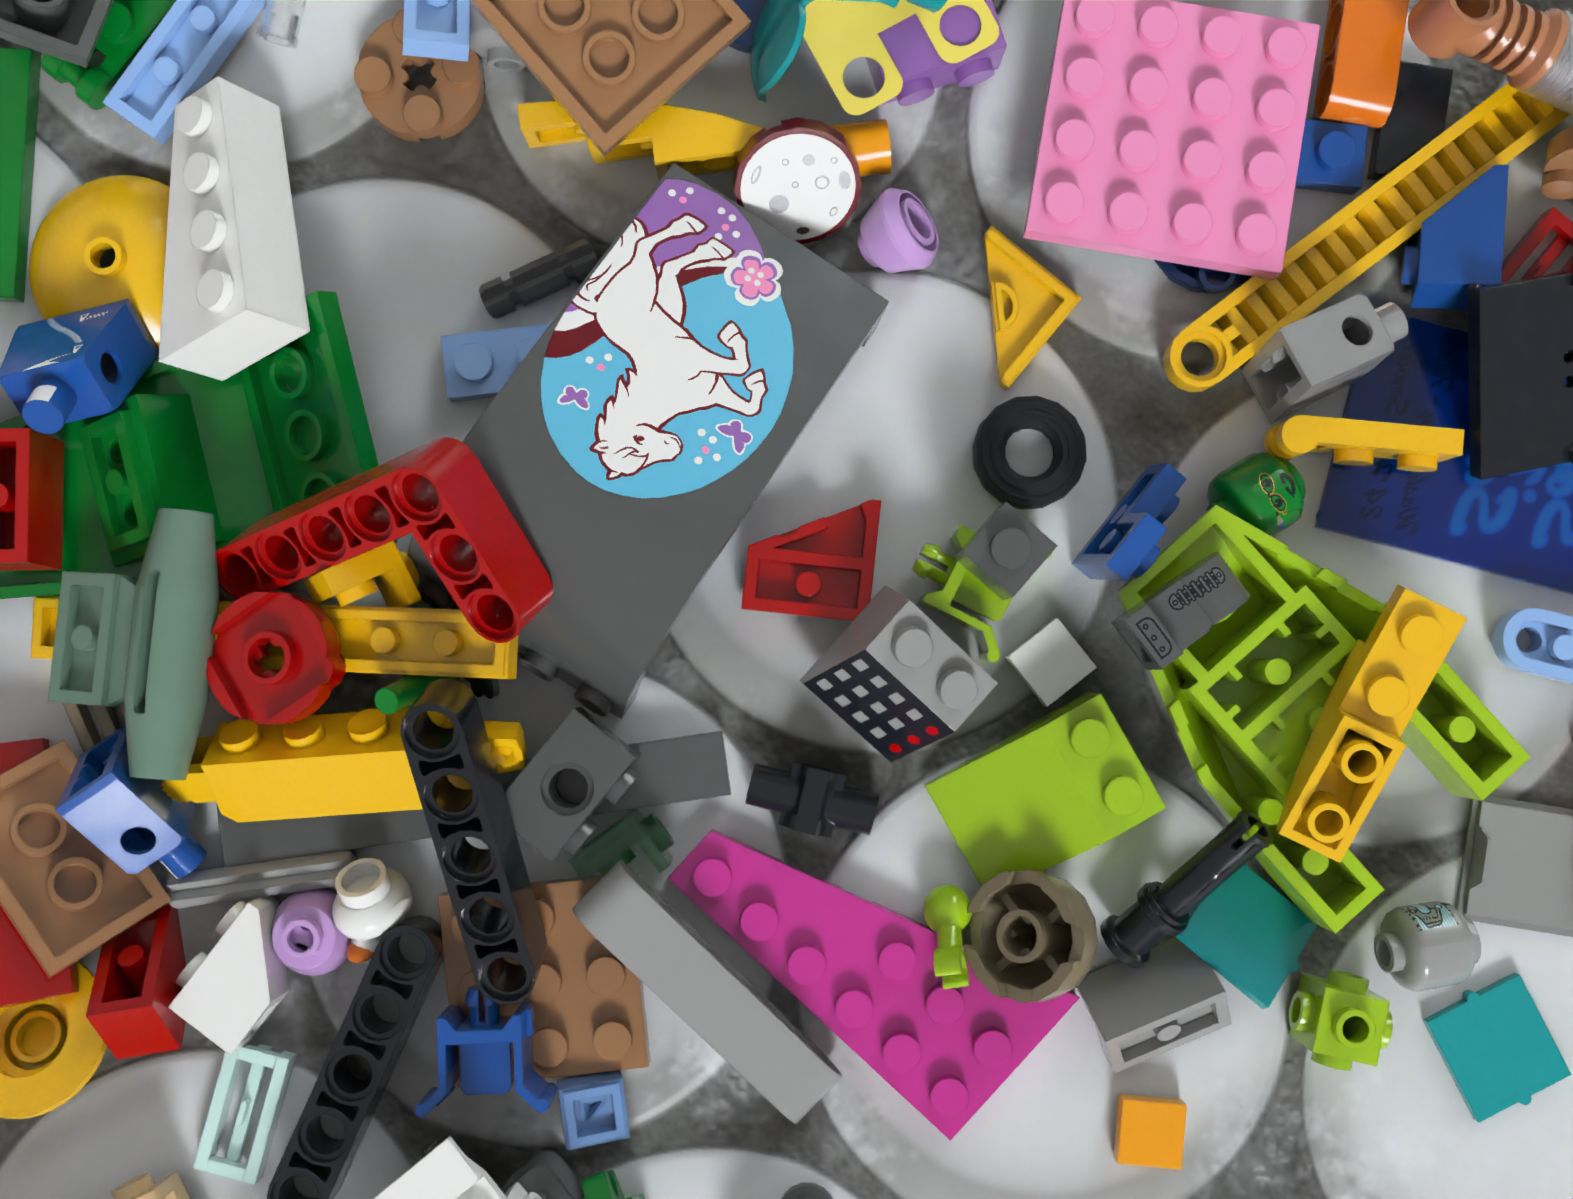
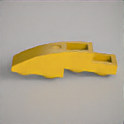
(1363, 722)

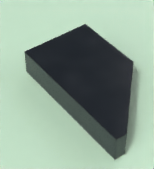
(1415, 117)

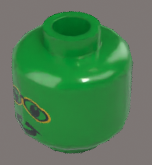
(1260, 491)

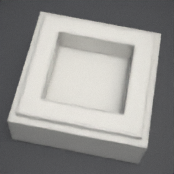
(1051, 662)

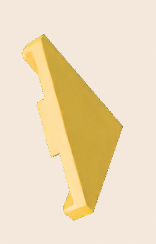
(1024, 304)

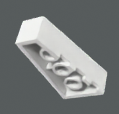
(230, 236)

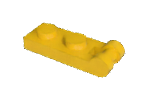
(1360, 441)

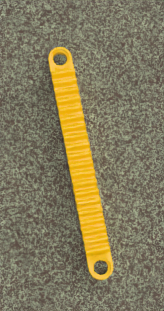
(1361, 233)

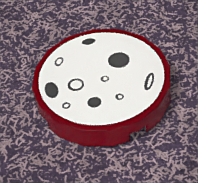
(799, 178)

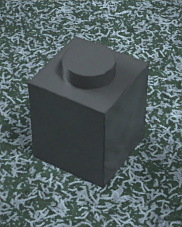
(1005, 551)

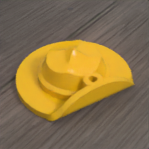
(47, 1051)

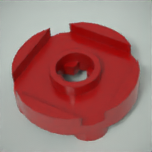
(309, 666)

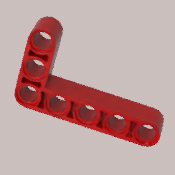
(429, 492)

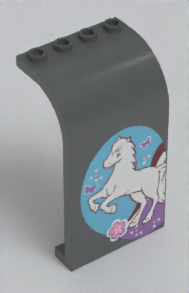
(658, 423)

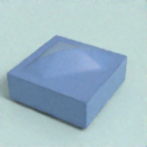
(593, 1109)

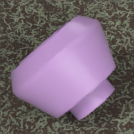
(898, 233)
(309, 949)

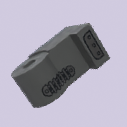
(1181, 612)

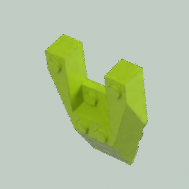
(1259, 683)

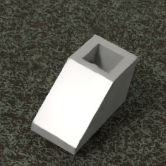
(238, 982)

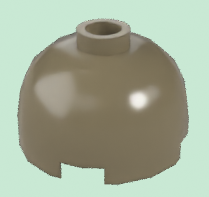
(1030, 936)

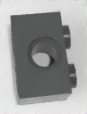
(532, 797)

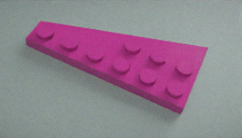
(869, 979)

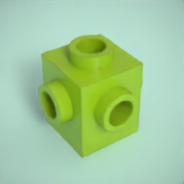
(1340, 1019)

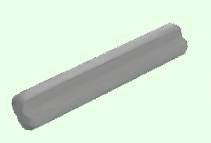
(257, 879)

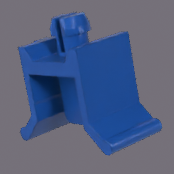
(486, 1054)

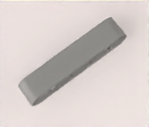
(706, 992)

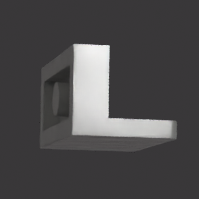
(1154, 1005)

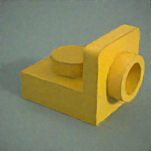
(354, 578)

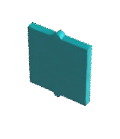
(1249, 935)
(1496, 1047)

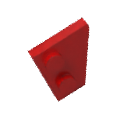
(817, 568)

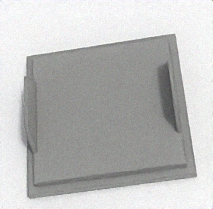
(1518, 866)

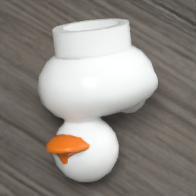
(369, 905)

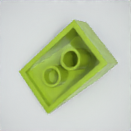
(1046, 791)

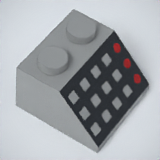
(898, 677)

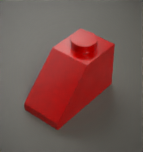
(137, 985)

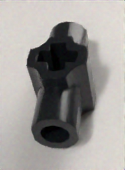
(812, 799)

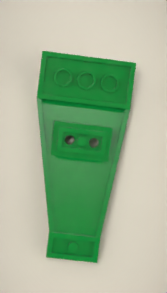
(208, 448)

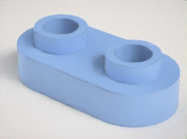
(1549, 648)

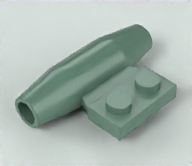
(145, 642)

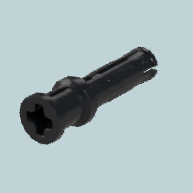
(1165, 906)

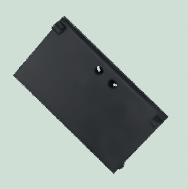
(1518, 374)

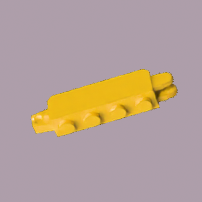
(320, 766)

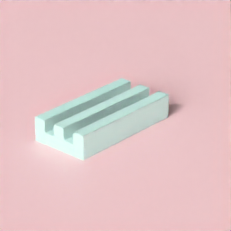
(231, 1166)

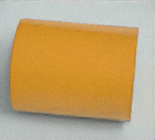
(869, 144)

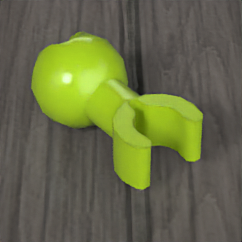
(947, 915)

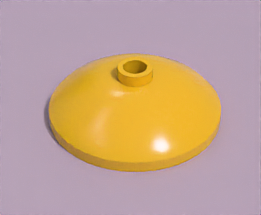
(99, 216)

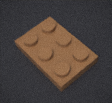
(53, 879)

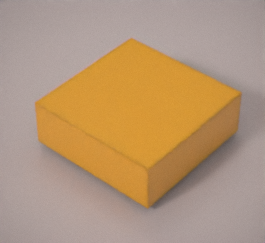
(1150, 1131)

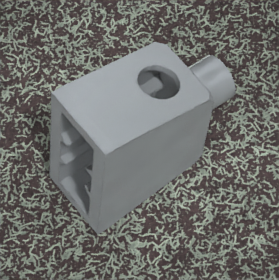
(1322, 354)

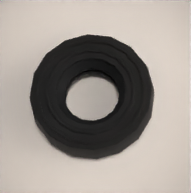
(1067, 446)

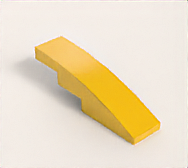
(672, 134)

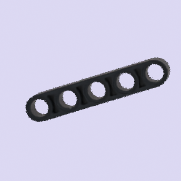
(482, 814)
(378, 1041)

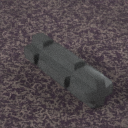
(538, 279)

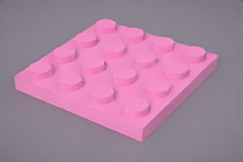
(1173, 133)

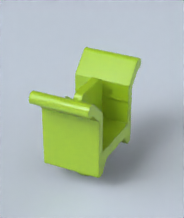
(964, 589)

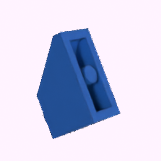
(1459, 245)

